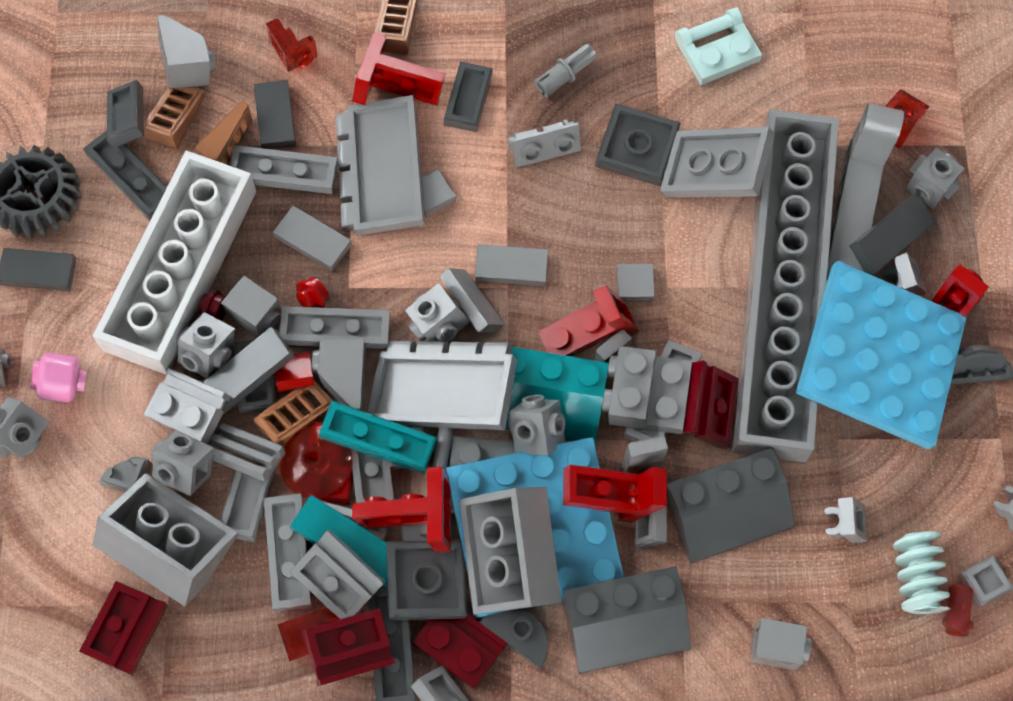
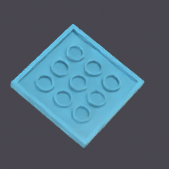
(882, 355)
(581, 536)

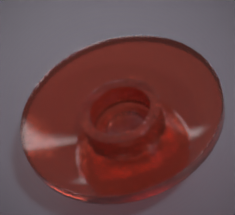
(323, 476)

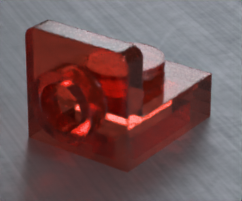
(290, 51)
(913, 112)
(292, 631)

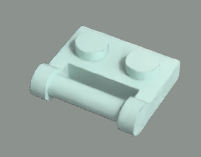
(722, 55)

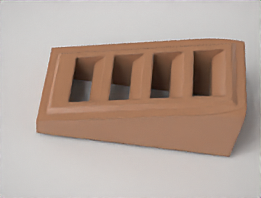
(396, 42)
(229, 132)
(173, 136)
(276, 411)

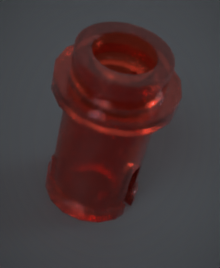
(958, 618)

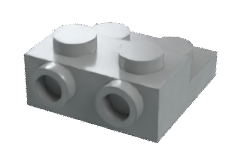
(647, 390)

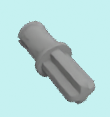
(564, 70)

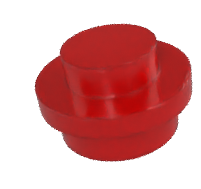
(311, 293)

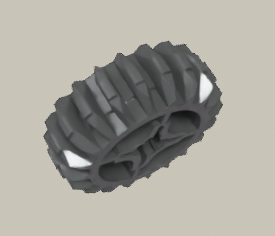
(44, 174)

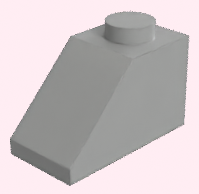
(184, 54)
(342, 369)

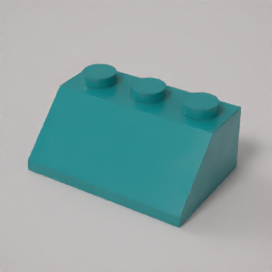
(571, 380)

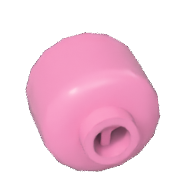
(57, 377)

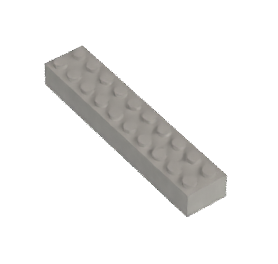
(786, 286)

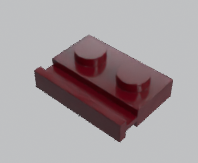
(710, 404)
(123, 628)
(348, 647)
(461, 647)

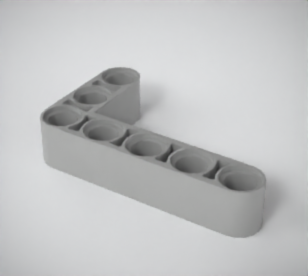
(861, 180)

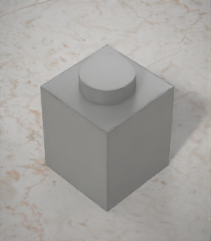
(252, 307)
(780, 644)

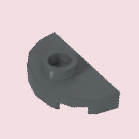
(980, 364)
(521, 632)

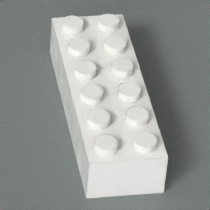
(175, 262)

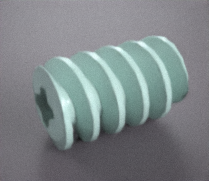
(920, 573)

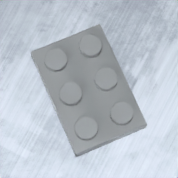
(717, 162)

